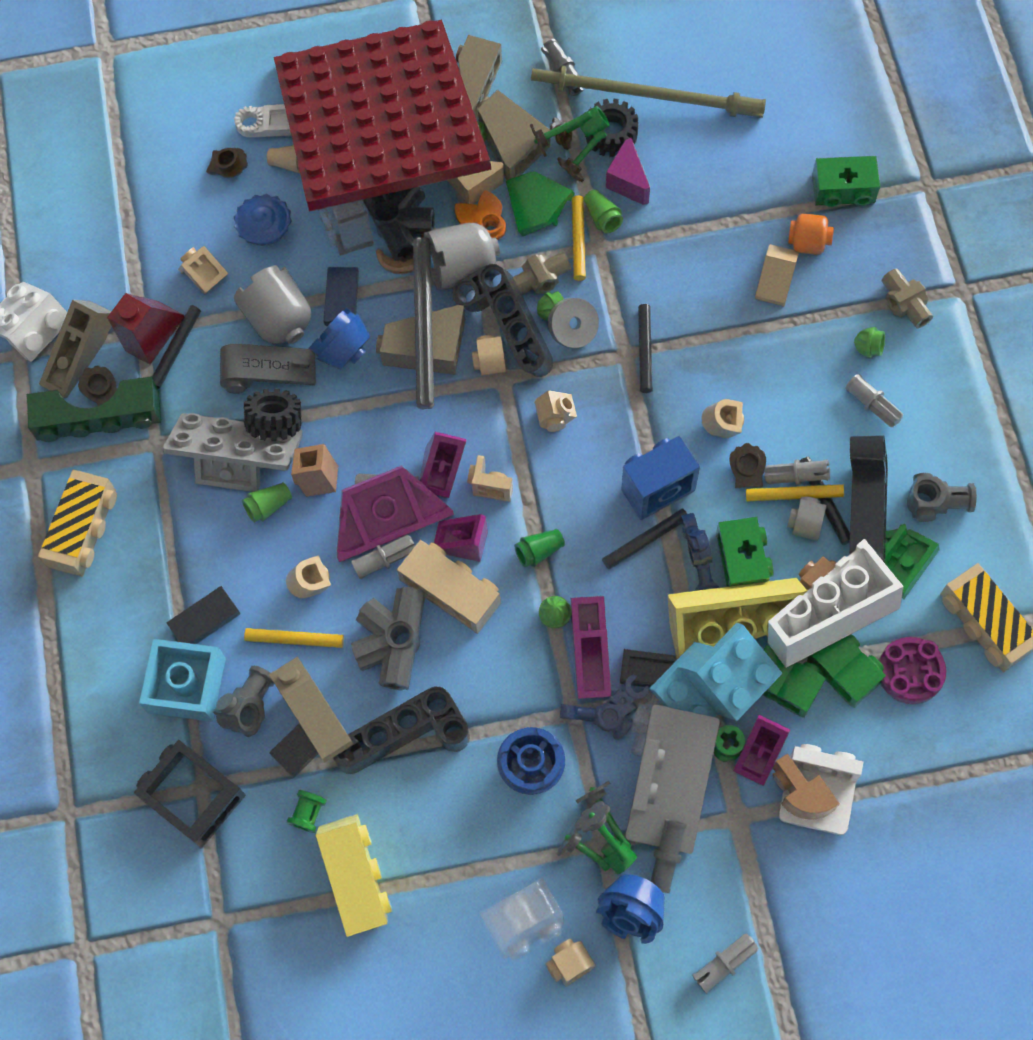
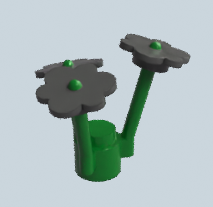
(617, 849)

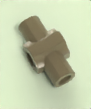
(541, 273)
(907, 298)

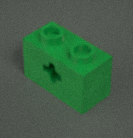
(845, 180)
(746, 536)

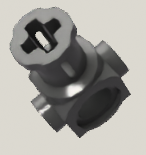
(941, 495)
(244, 707)

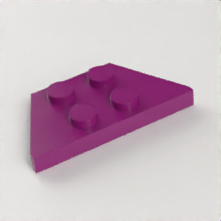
(384, 511)

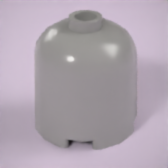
(460, 252)
(274, 306)

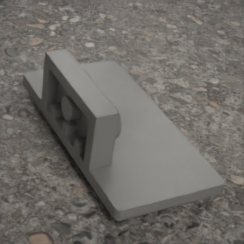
(226, 452)
(672, 775)

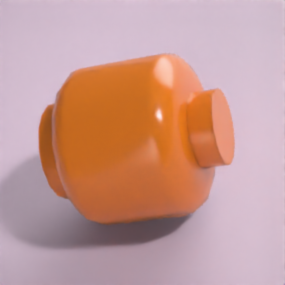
(810, 234)

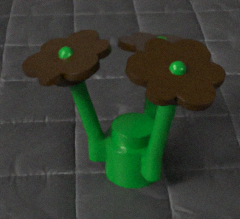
(591, 123)

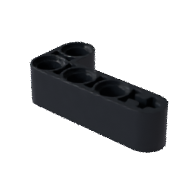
(510, 323)
(869, 492)
(399, 736)

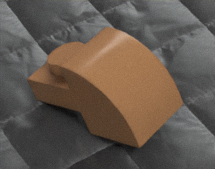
(806, 799)

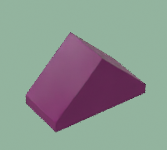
(627, 175)
(441, 463)
(463, 536)
(761, 750)

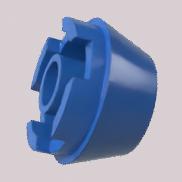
(341, 340)
(531, 760)
(632, 908)

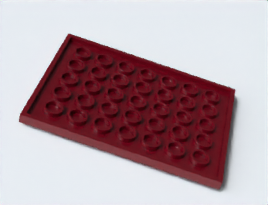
(379, 115)

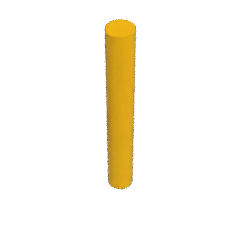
(578, 238)
(792, 493)
(294, 638)

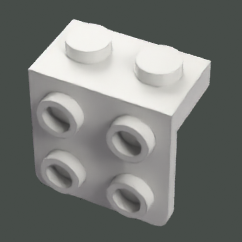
(30, 319)
(838, 773)

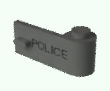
(248, 363)

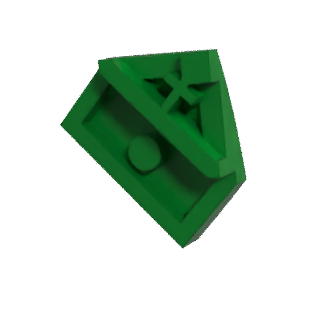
(536, 201)
(908, 555)

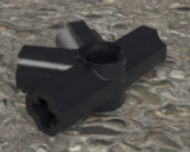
(398, 218)

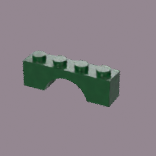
(132, 405)

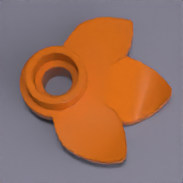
(486, 213)

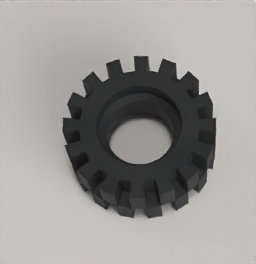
(621, 115)
(272, 414)

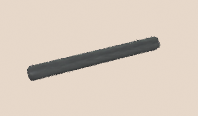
(423, 323)

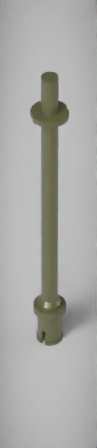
(732, 104)

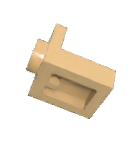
(202, 268)
(491, 485)

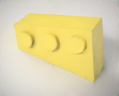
(353, 875)

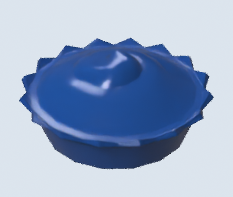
(262, 219)

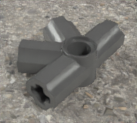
(385, 629)

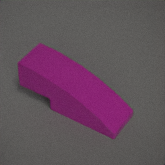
(590, 647)

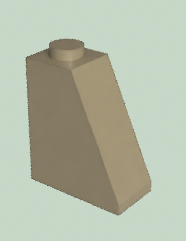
(510, 133)
(398, 341)

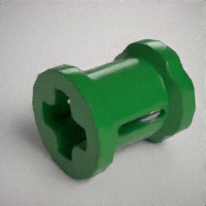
(734, 751)
(306, 811)

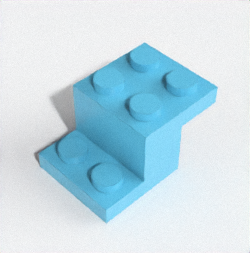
(718, 678)

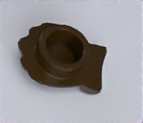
(227, 162)
(97, 384)
(748, 465)

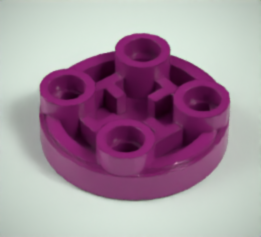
(913, 670)

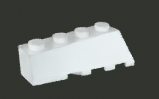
(837, 605)

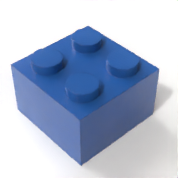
(659, 477)

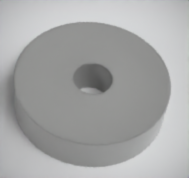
(560, 319)

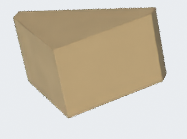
(473, 185)
(776, 275)

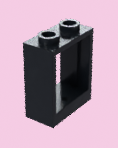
(212, 816)

